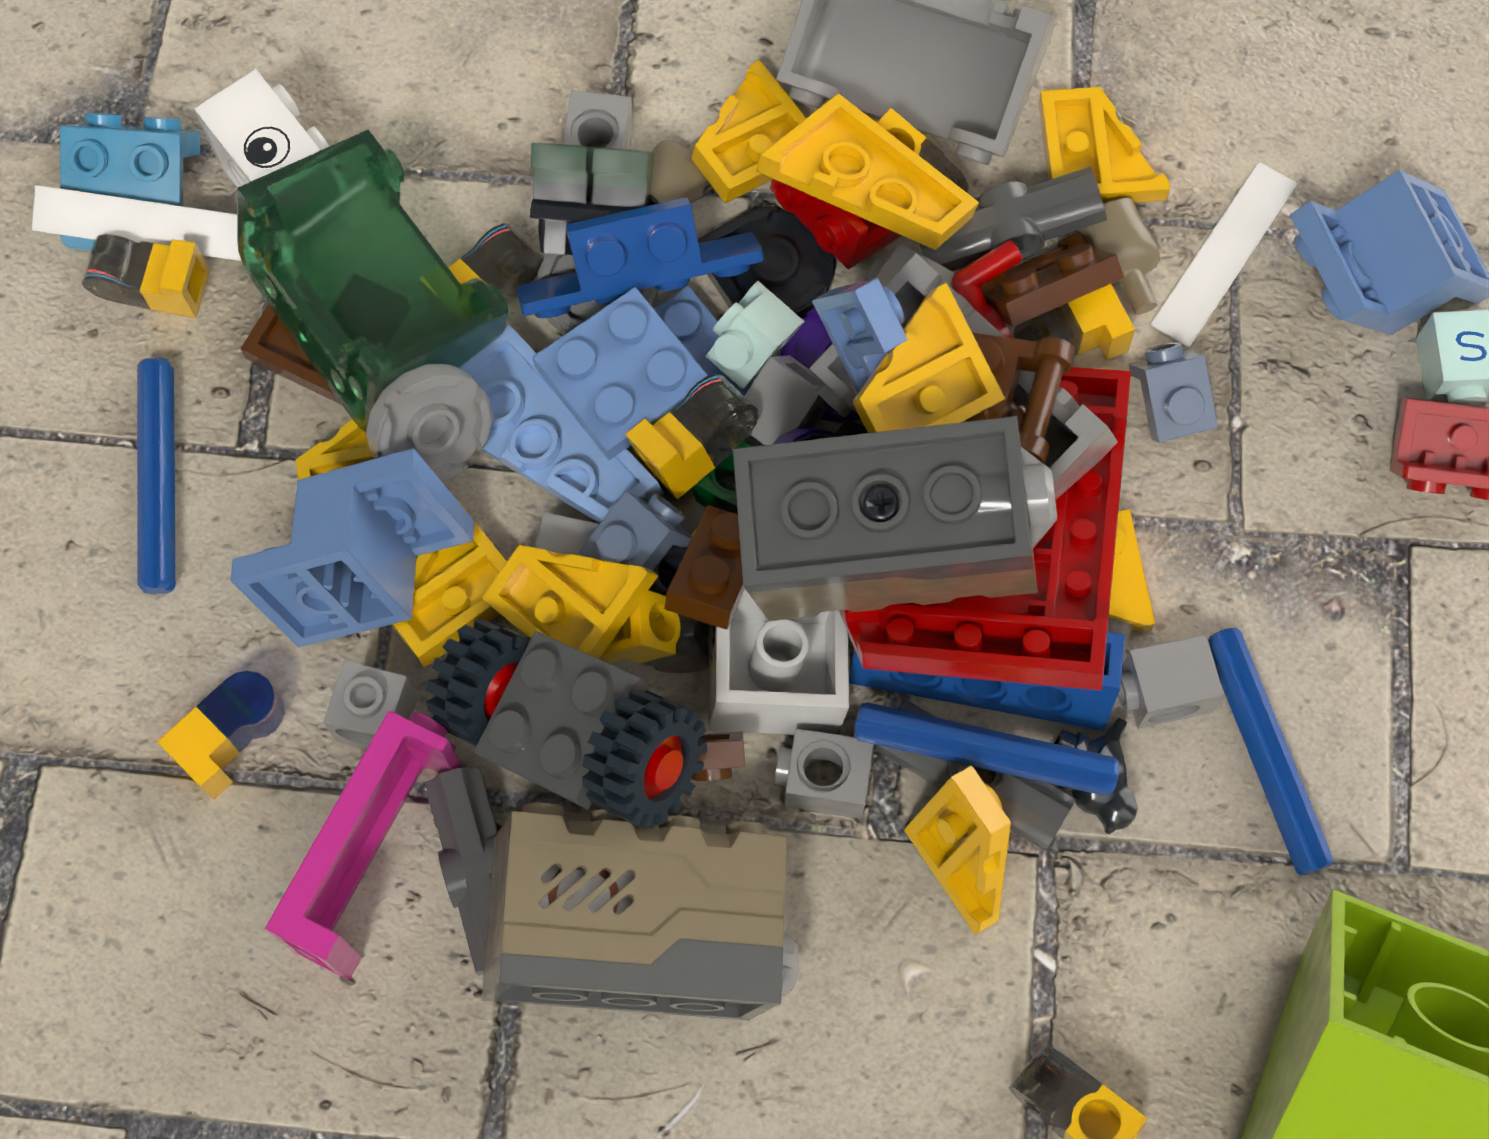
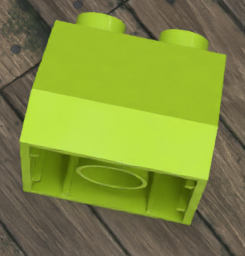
(1378, 1034)

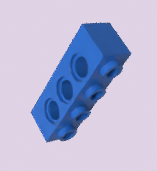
(1050, 703)

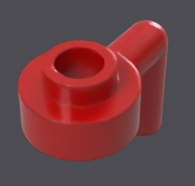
(973, 276)

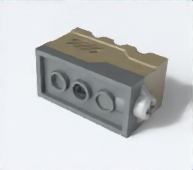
(891, 518)
(638, 916)

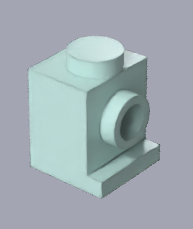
(751, 334)

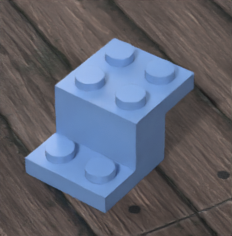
(1391, 254)
(631, 364)
(353, 549)

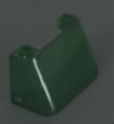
(358, 273)

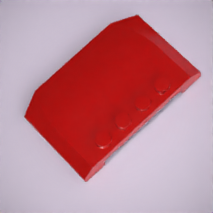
(1031, 637)

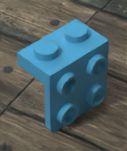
(125, 160)

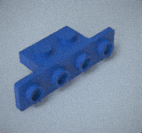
(638, 250)

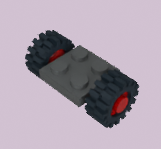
(567, 722)

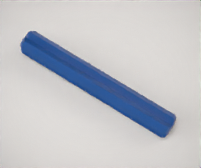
(155, 476)
(986, 749)
(1269, 753)

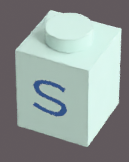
(1455, 357)

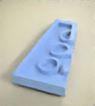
(543, 439)

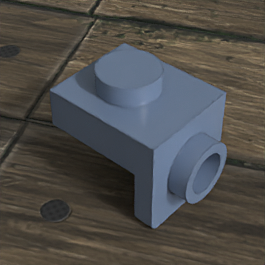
(1175, 391)
(637, 532)

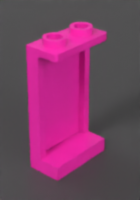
(353, 836)

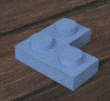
(862, 325)

